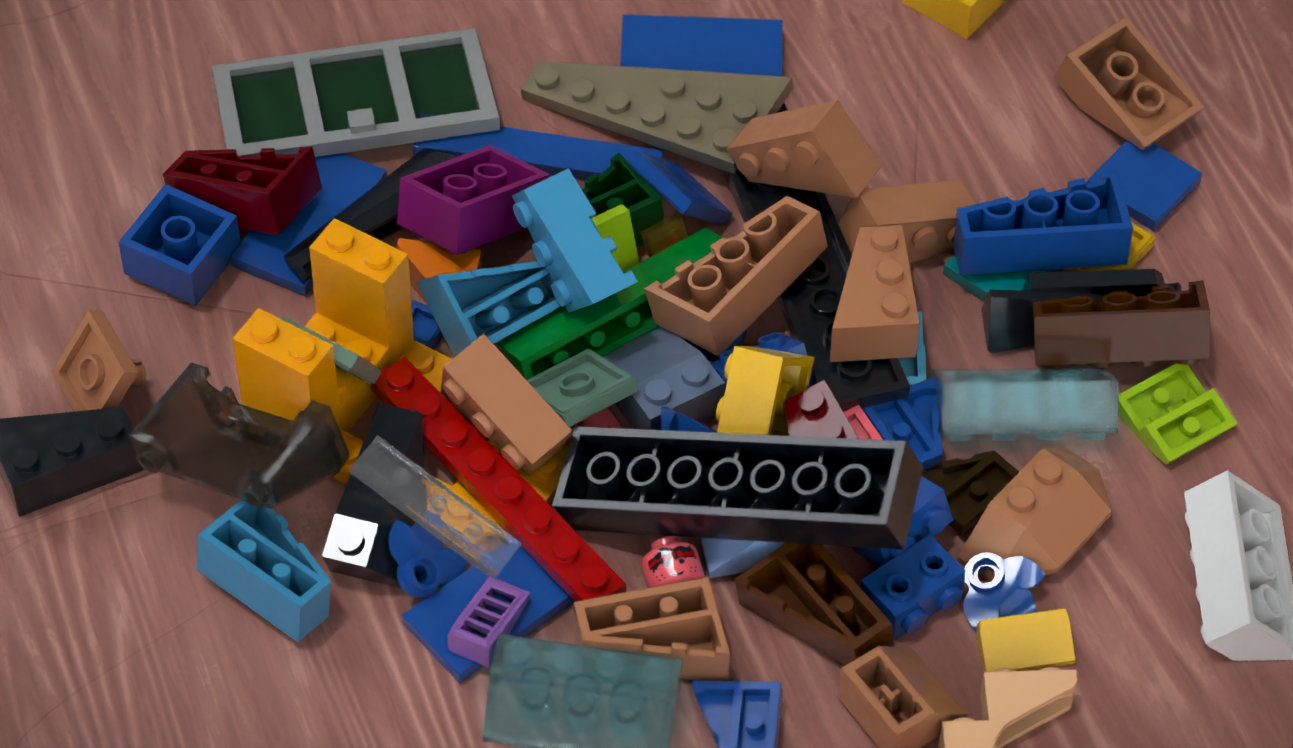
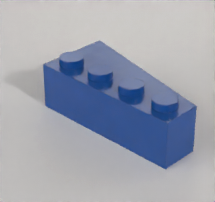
(1046, 230)

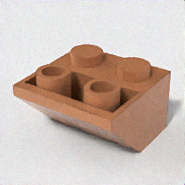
(896, 697)

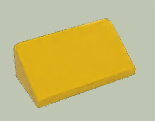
(1026, 641)

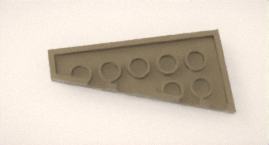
(667, 108)

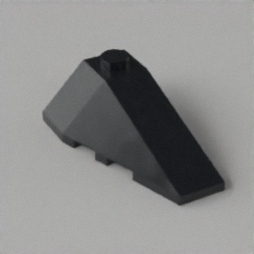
(363, 518)

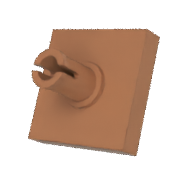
(96, 366)

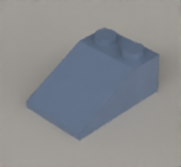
(669, 376)

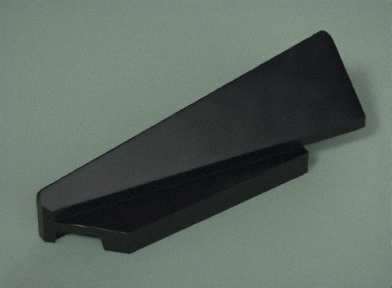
(371, 213)
(1009, 313)

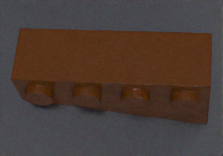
(1123, 328)

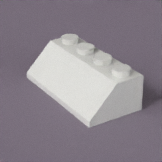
(1241, 569)

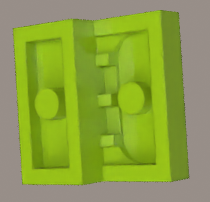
(1174, 413)

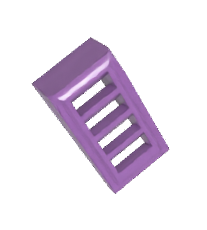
(478, 648)

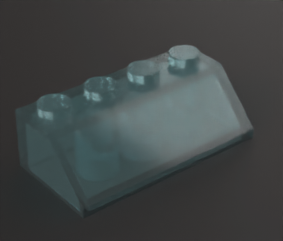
(1026, 403)
(579, 696)

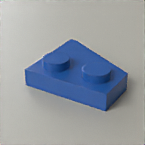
(741, 712)

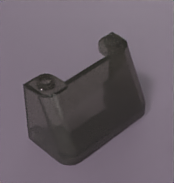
(234, 447)

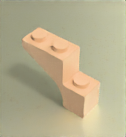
(1011, 707)

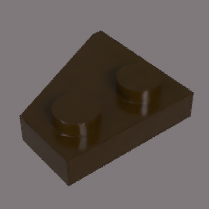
(971, 485)

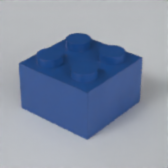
(179, 244)

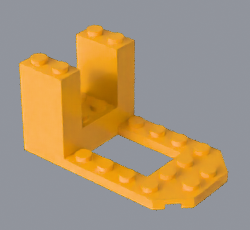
(366, 308)

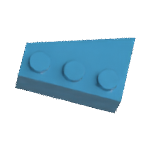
(569, 242)
(488, 301)
(265, 568)

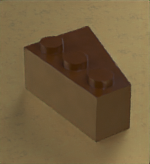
(815, 601)

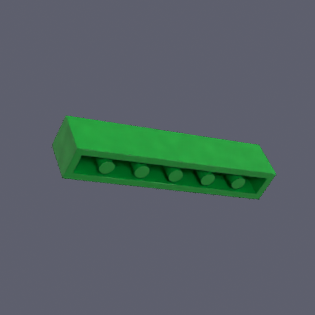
(605, 323)

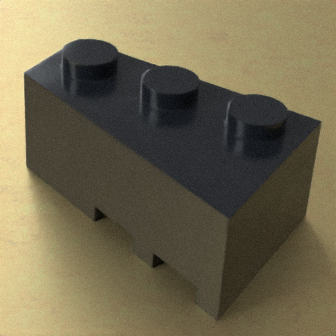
(64, 455)

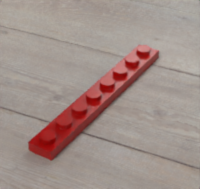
(499, 486)

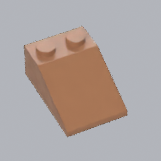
(1127, 85)

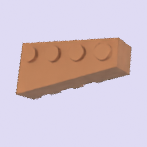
(740, 277)

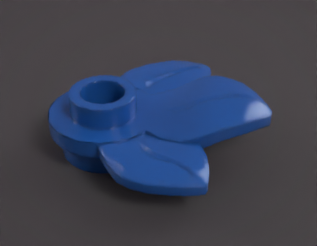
(421, 551)
(1007, 592)

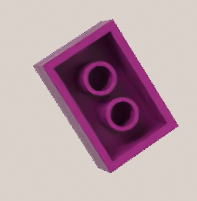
(465, 199)

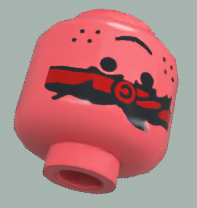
(671, 562)

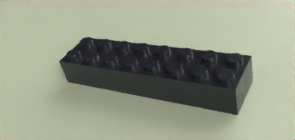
(740, 486)

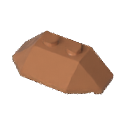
(1042, 513)

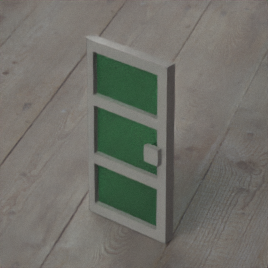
(357, 96)

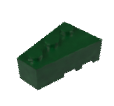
(625, 186)

